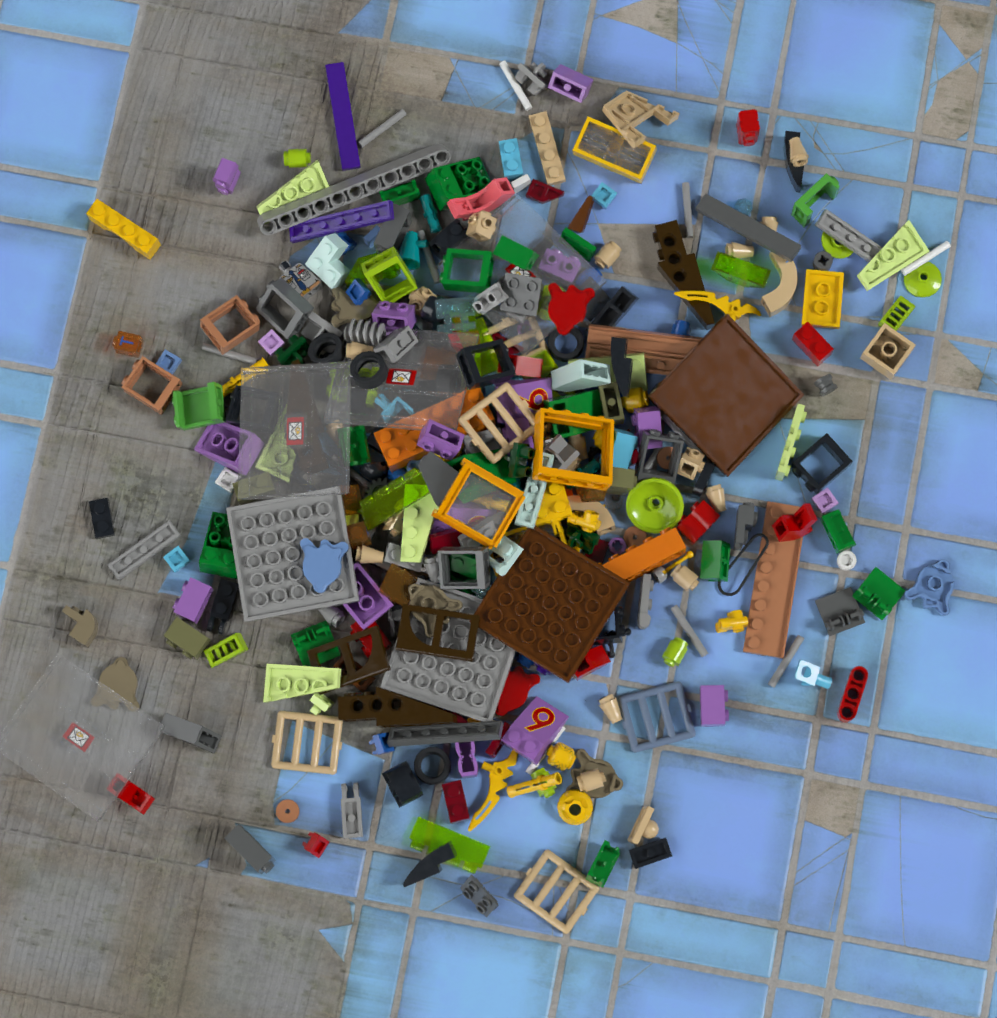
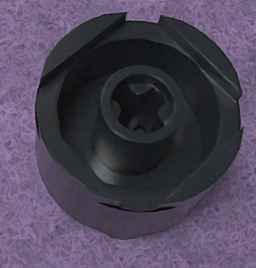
(402, 784)

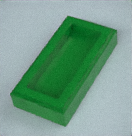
(582, 246)

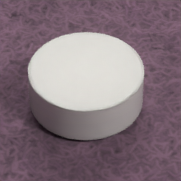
(846, 560)

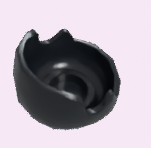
(429, 311)
(374, 470)

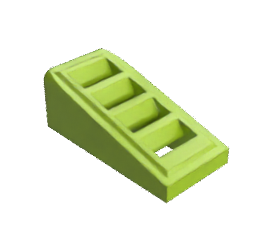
(892, 310)
(240, 642)

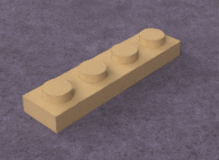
(547, 148)

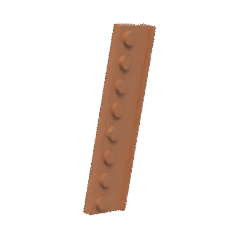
(660, 350)
(773, 588)

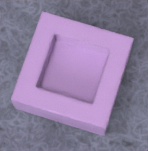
(271, 342)
(824, 501)

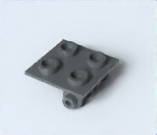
(522, 293)
(840, 611)
(474, 890)

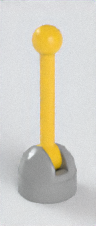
(660, 574)

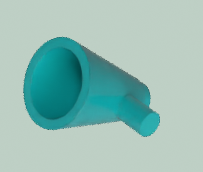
(410, 250)

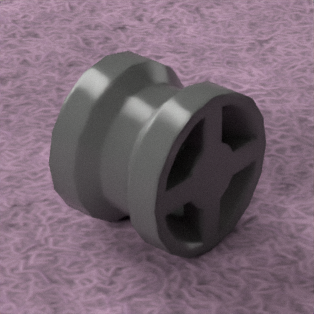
(822, 265)
(825, 385)

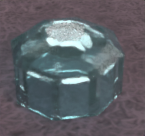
(743, 206)

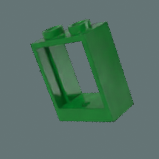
(467, 286)

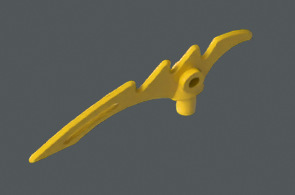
(731, 308)
(498, 772)

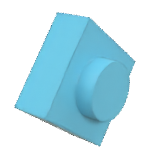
(604, 195)
(176, 559)

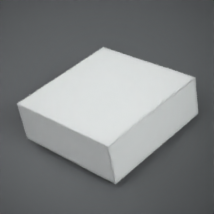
(521, 183)
(226, 479)

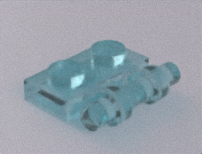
(453, 308)

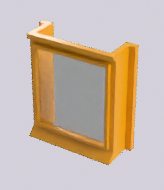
(479, 504)

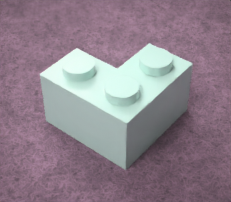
(326, 261)

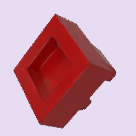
(316, 844)

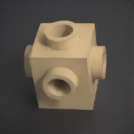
(481, 226)
(419, 297)
(691, 463)

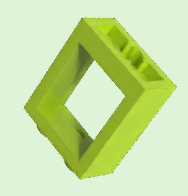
(381, 262)

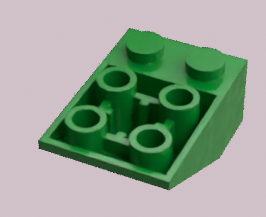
(457, 181)
(581, 402)
(499, 469)
(217, 550)
(463, 568)

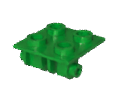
(878, 593)
(312, 638)

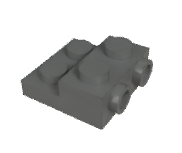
(745, 520)

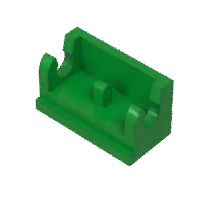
(401, 194)
(515, 253)
(358, 446)
(837, 531)
(715, 561)
(603, 864)

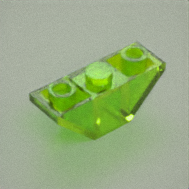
(740, 271)
(357, 272)

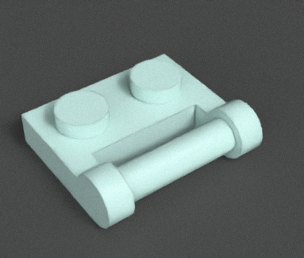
(507, 550)

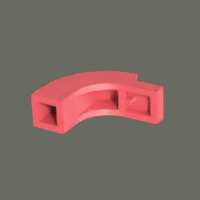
(487, 199)

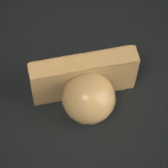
(643, 826)

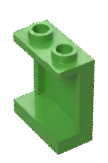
(801, 209)
(199, 407)

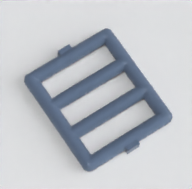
(653, 741)

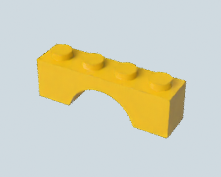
(124, 228)

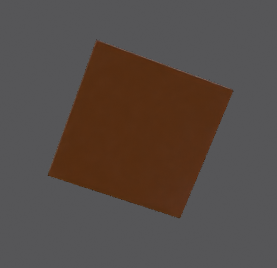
(726, 395)

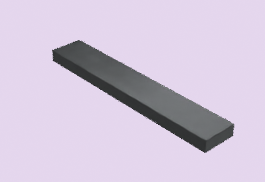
(748, 227)
(445, 733)

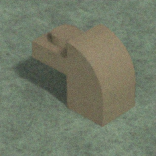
(86, 625)

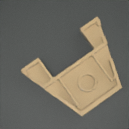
(631, 110)

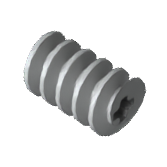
(364, 333)

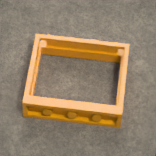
(568, 477)

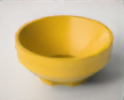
(571, 797)

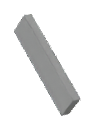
(847, 235)
(144, 550)

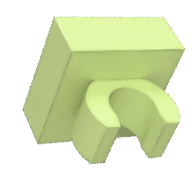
(320, 703)

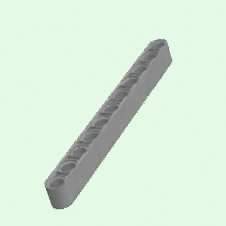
(344, 187)

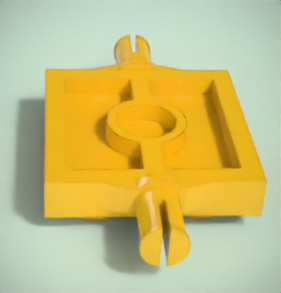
(554, 506)

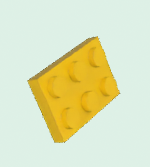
(822, 298)

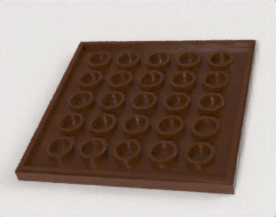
(551, 603)

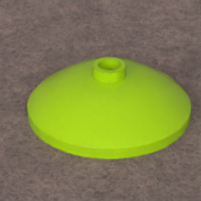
(652, 516)

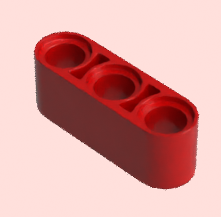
(858, 686)

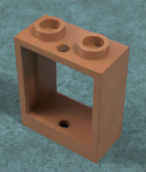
(216, 337)
(166, 396)

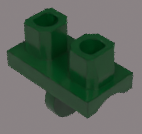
(296, 351)
(518, 460)
(581, 539)

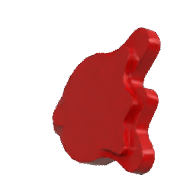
(568, 307)
(516, 690)

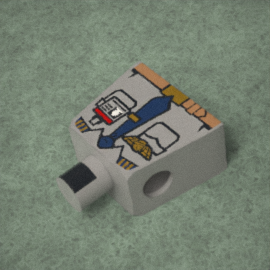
(300, 279)

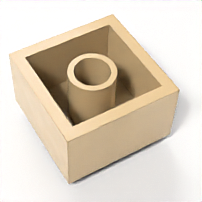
(887, 351)

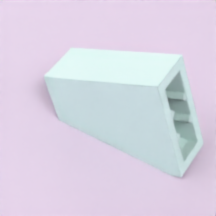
(580, 375)

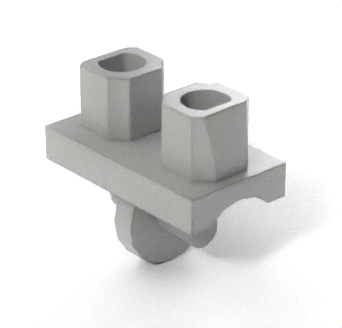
(525, 73)
(489, 298)

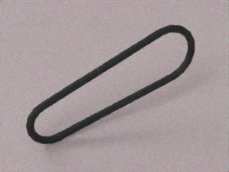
(753, 566)

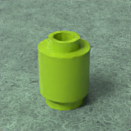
(297, 158)
(675, 652)
(546, 793)

